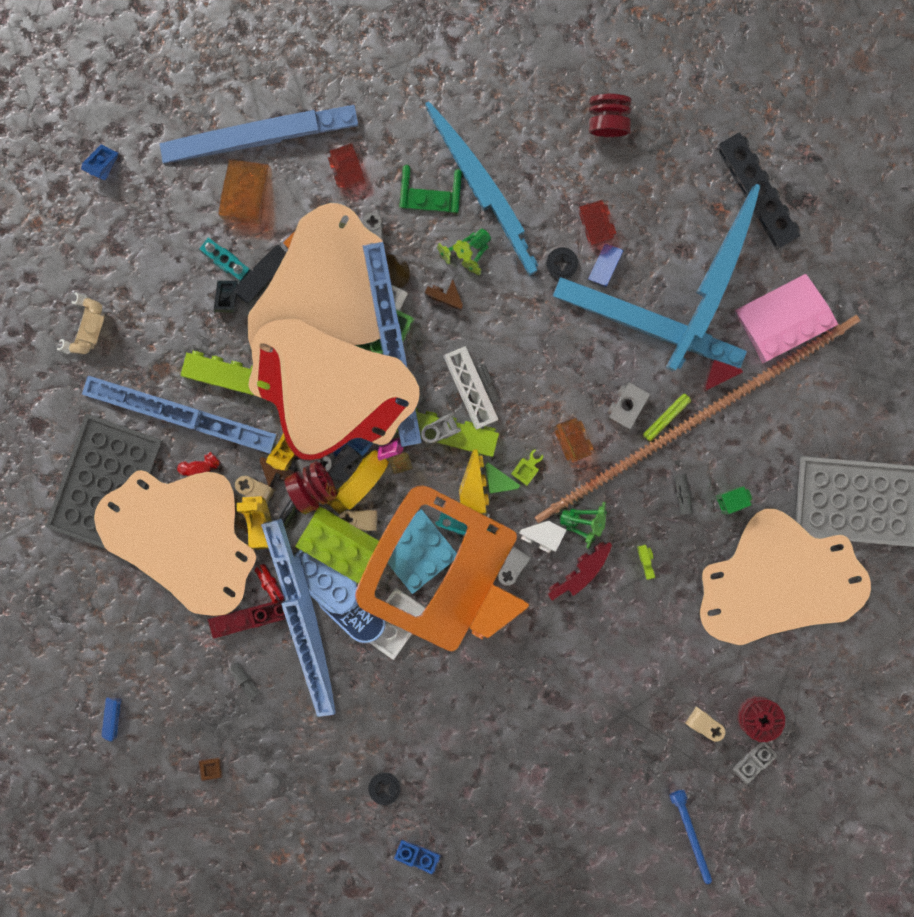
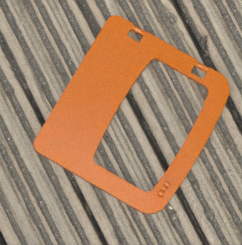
(465, 584)

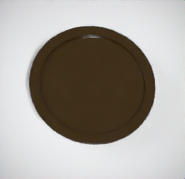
(398, 270)

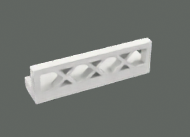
(473, 385)

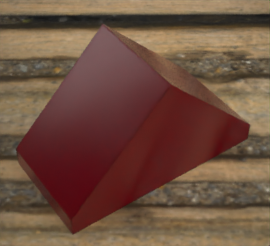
(719, 373)

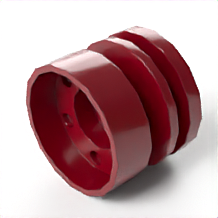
(610, 115)
(310, 487)
(756, 708)

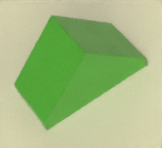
(499, 481)

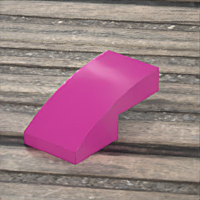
(390, 449)

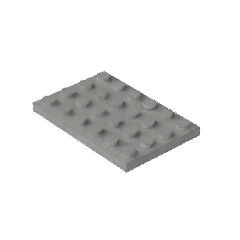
(856, 500)

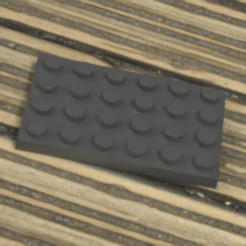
(98, 464)

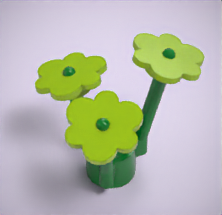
(463, 250)

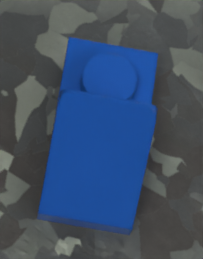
(100, 162)

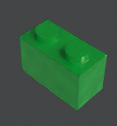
(734, 500)

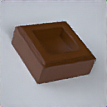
(210, 768)

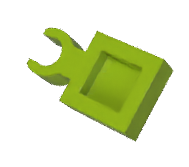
(526, 469)
(645, 556)

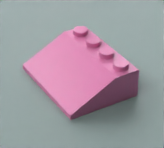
(785, 318)

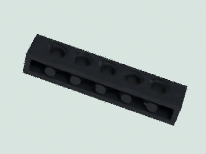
(737, 168)

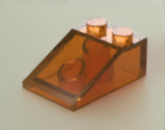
(244, 191)
(572, 440)

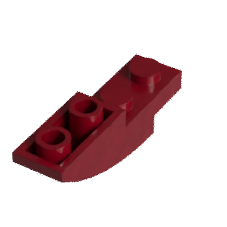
(588, 567)
(246, 619)

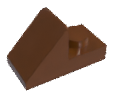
(450, 299)
(271, 473)

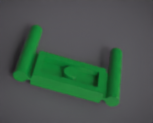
(430, 199)

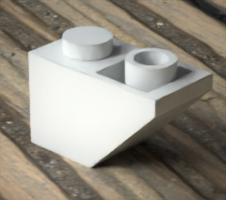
(545, 533)

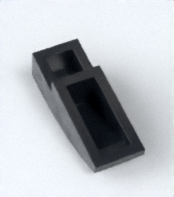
(260, 275)

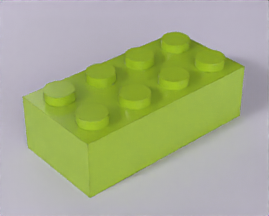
(337, 544)

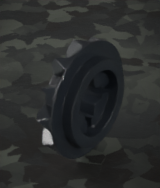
(568, 256)
(384, 798)

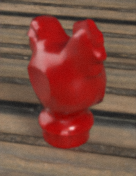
(196, 467)

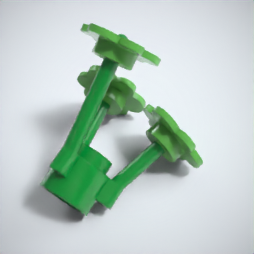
(572, 519)

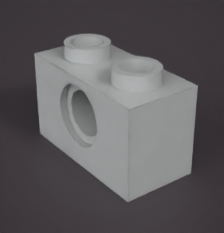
(636, 397)

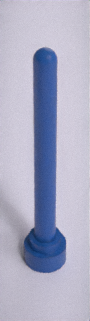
(679, 799)

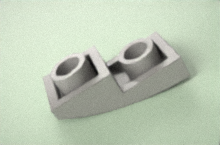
(754, 762)

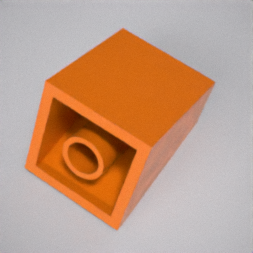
(496, 611)

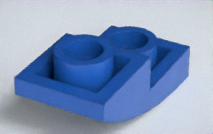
(417, 856)

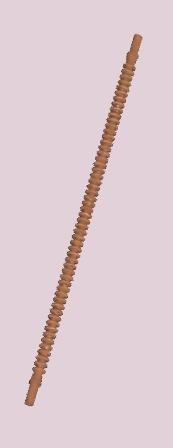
(761, 378)

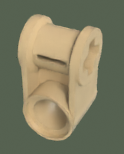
(256, 488)
(362, 519)
(704, 723)

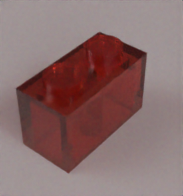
(596, 223)

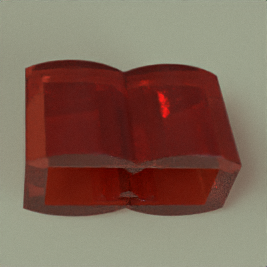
(347, 167)

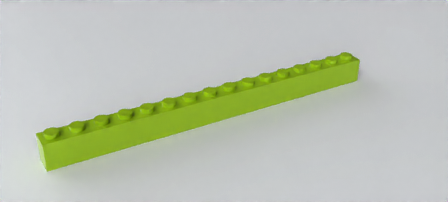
(236, 378)

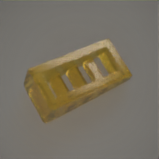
(400, 463)

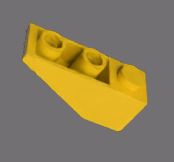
(472, 485)

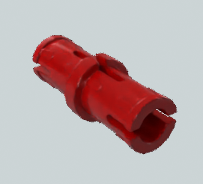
(269, 584)

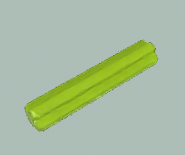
(667, 417)

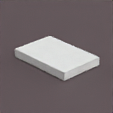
(393, 636)

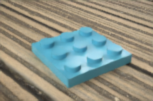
(420, 553)

